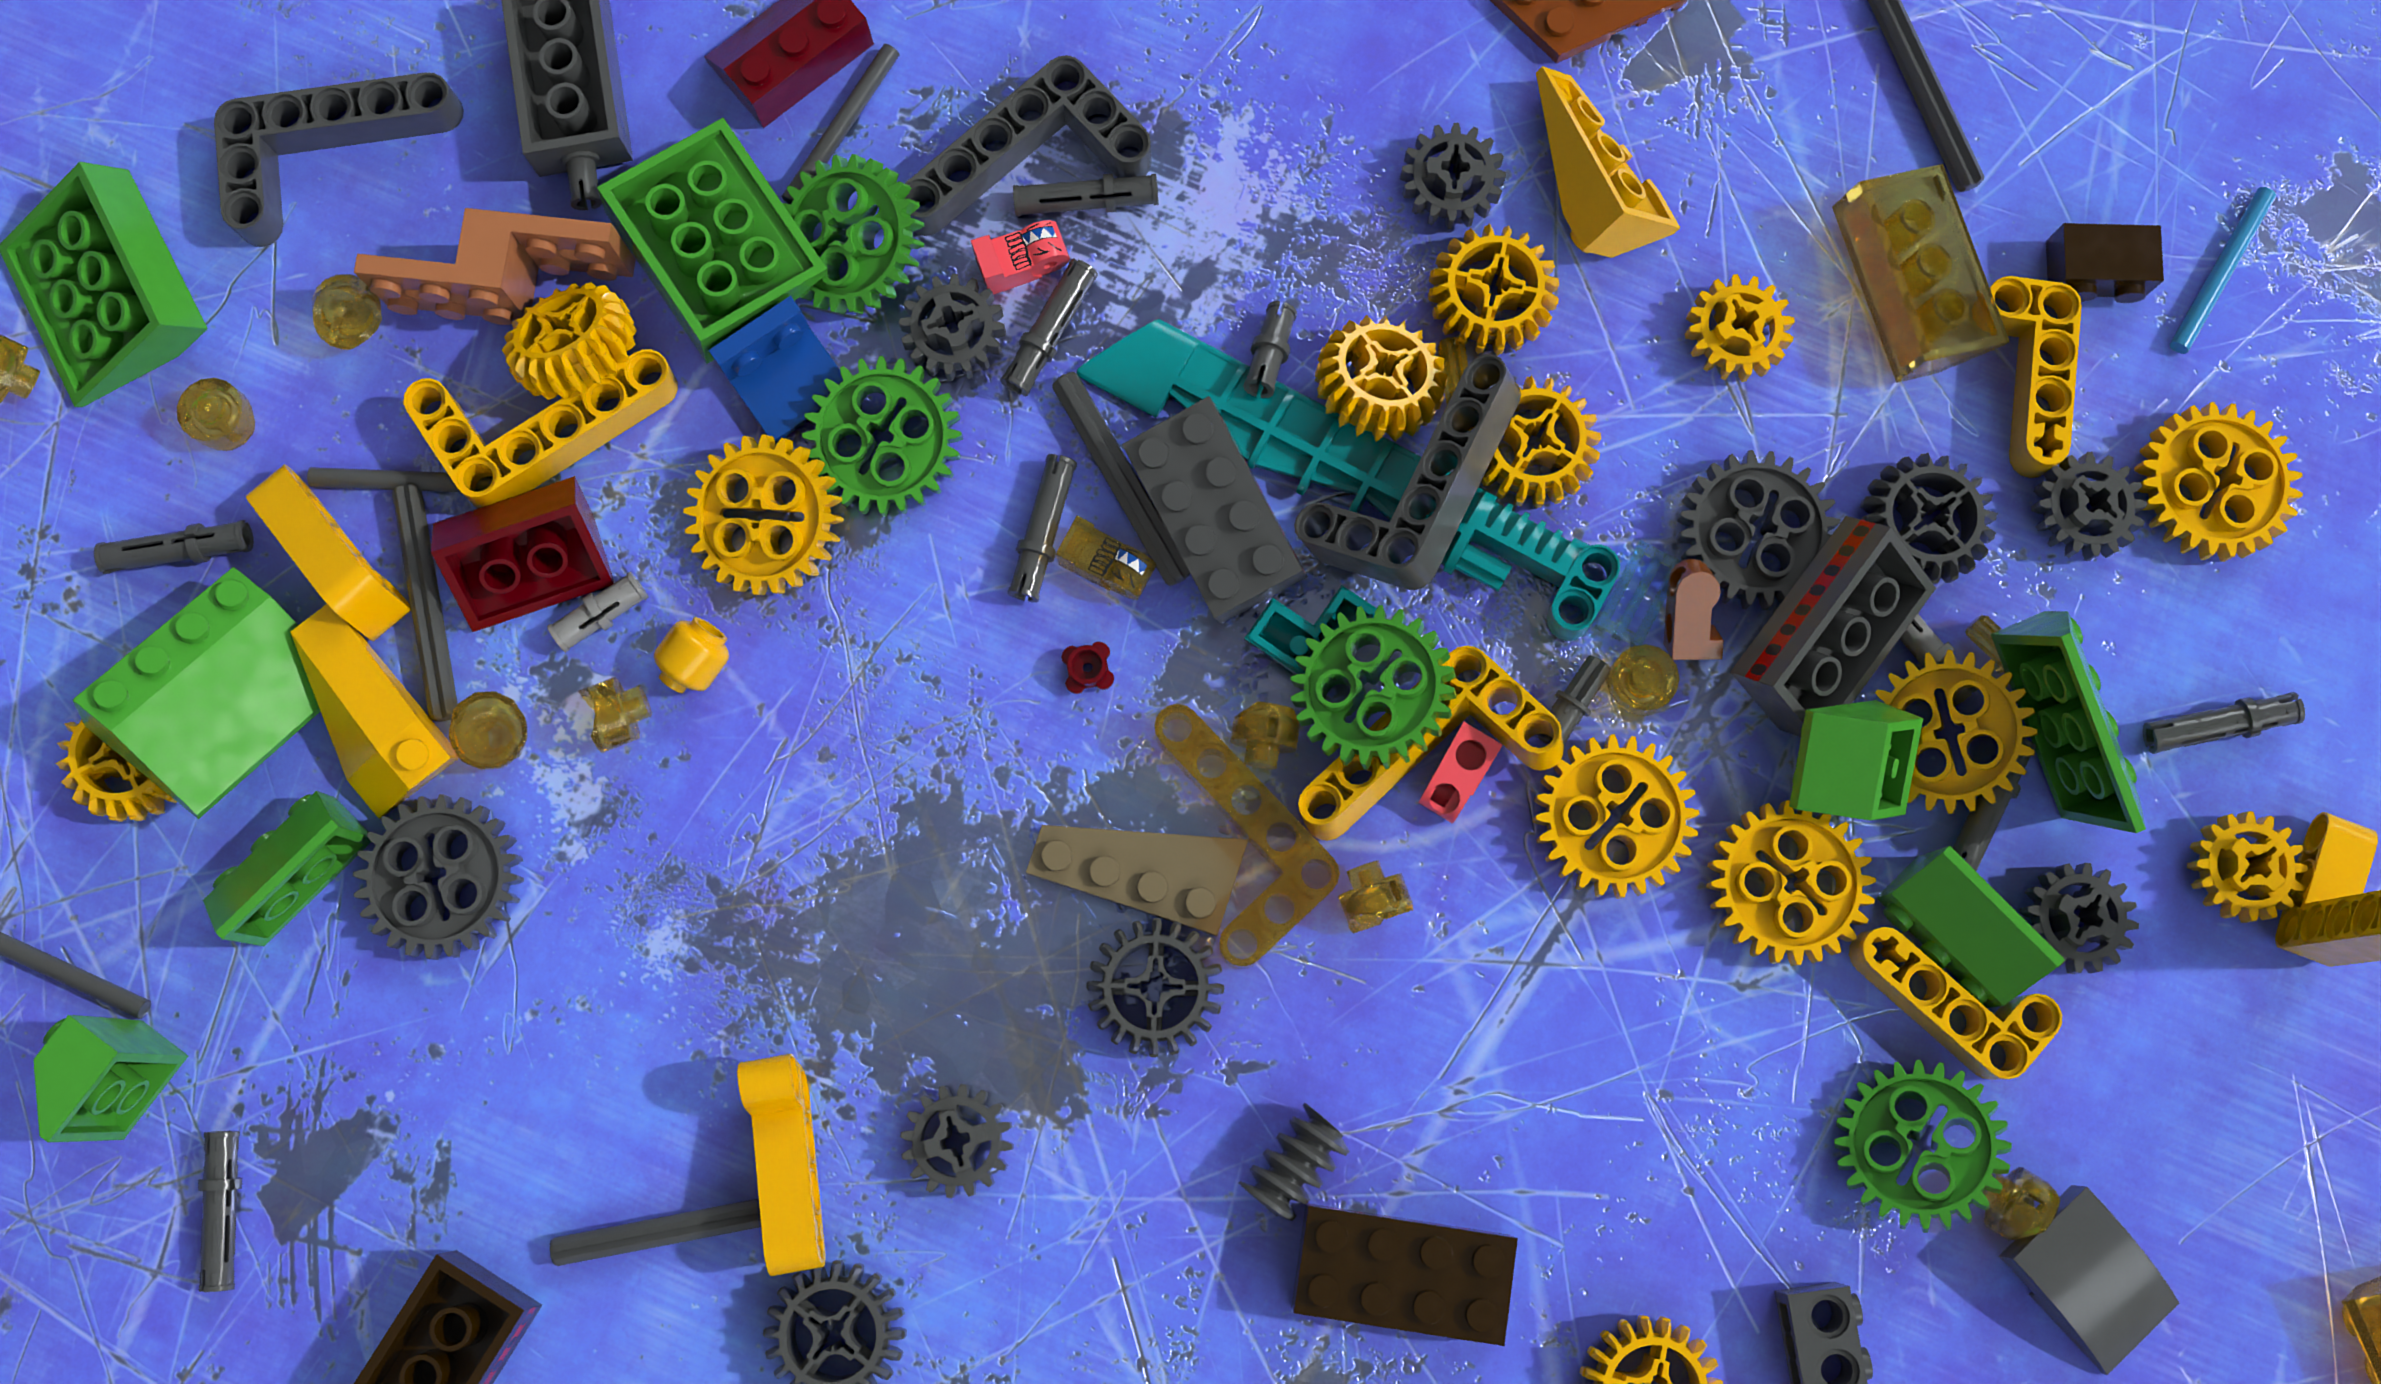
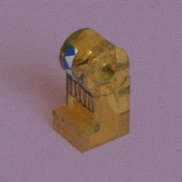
(1104, 560)

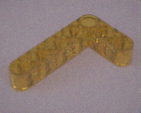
(1254, 828)

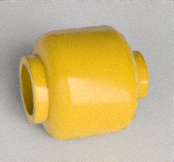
(691, 655)

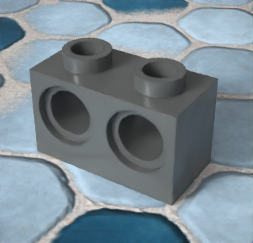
(1809, 1346)

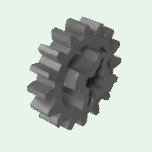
(1473, 169)
(932, 333)
(2111, 503)
(2100, 911)
(965, 1164)

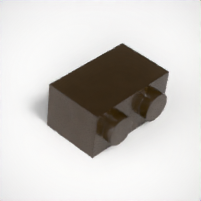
(2106, 260)

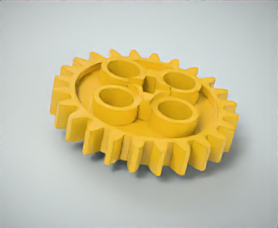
(2258, 503)
(760, 558)
(1997, 719)
(1648, 847)
(1762, 916)

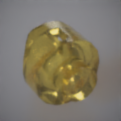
(345, 311)
(14, 373)
(213, 412)
(1643, 679)
(615, 713)
(1265, 732)
(1373, 897)
(2013, 1210)

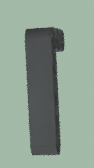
(313, 131)
(1024, 137)
(1427, 491)

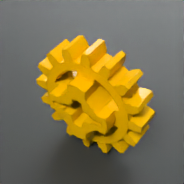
(1739, 348)
(2269, 870)

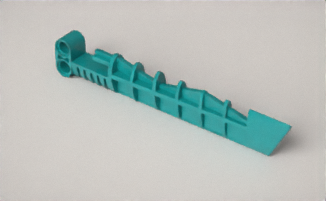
(1301, 441)

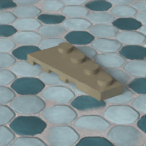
(1146, 871)

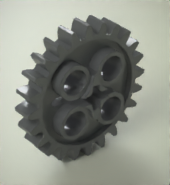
(1718, 511)
(394, 889)

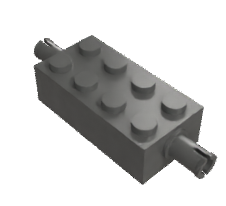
(568, 90)

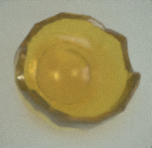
(488, 730)

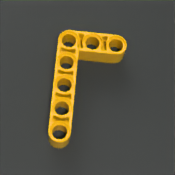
(540, 431)
(1472, 699)
(2332, 915)

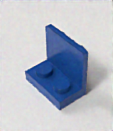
(777, 368)

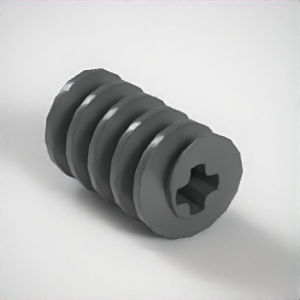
(1296, 1164)

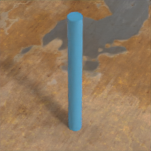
(2222, 270)

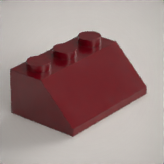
(789, 53)
(521, 554)

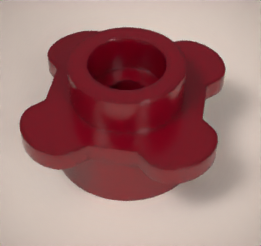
(1095, 655)

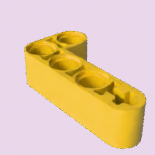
(2035, 376)
(327, 554)
(1945, 994)
(786, 1166)

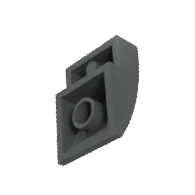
(2092, 1279)

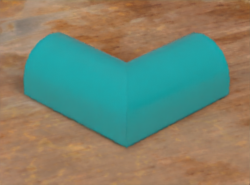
(1283, 632)

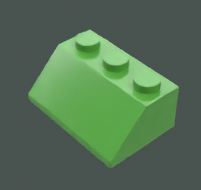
(285, 870)
(1968, 927)
(100, 1077)

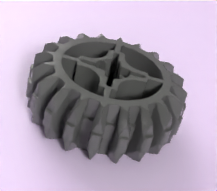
(1941, 535)
(1156, 944)
(814, 1319)

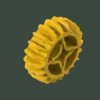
(1511, 291)
(569, 340)
(1379, 393)
(1550, 451)
(93, 762)
(1654, 1361)

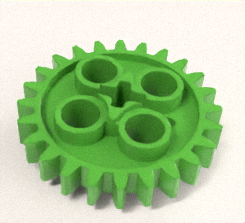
(852, 232)
(922, 456)
(1411, 710)
(1966, 1168)

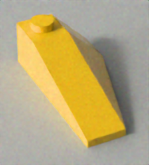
(1595, 185)
(373, 721)

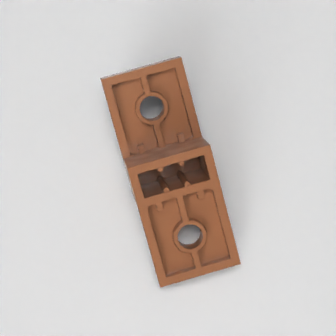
(497, 265)

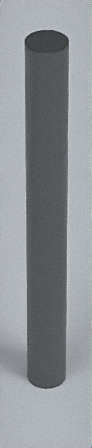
(847, 114)
(386, 479)
(73, 976)

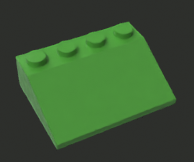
(711, 234)
(100, 283)
(205, 694)
(2074, 729)

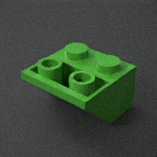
(1856, 760)

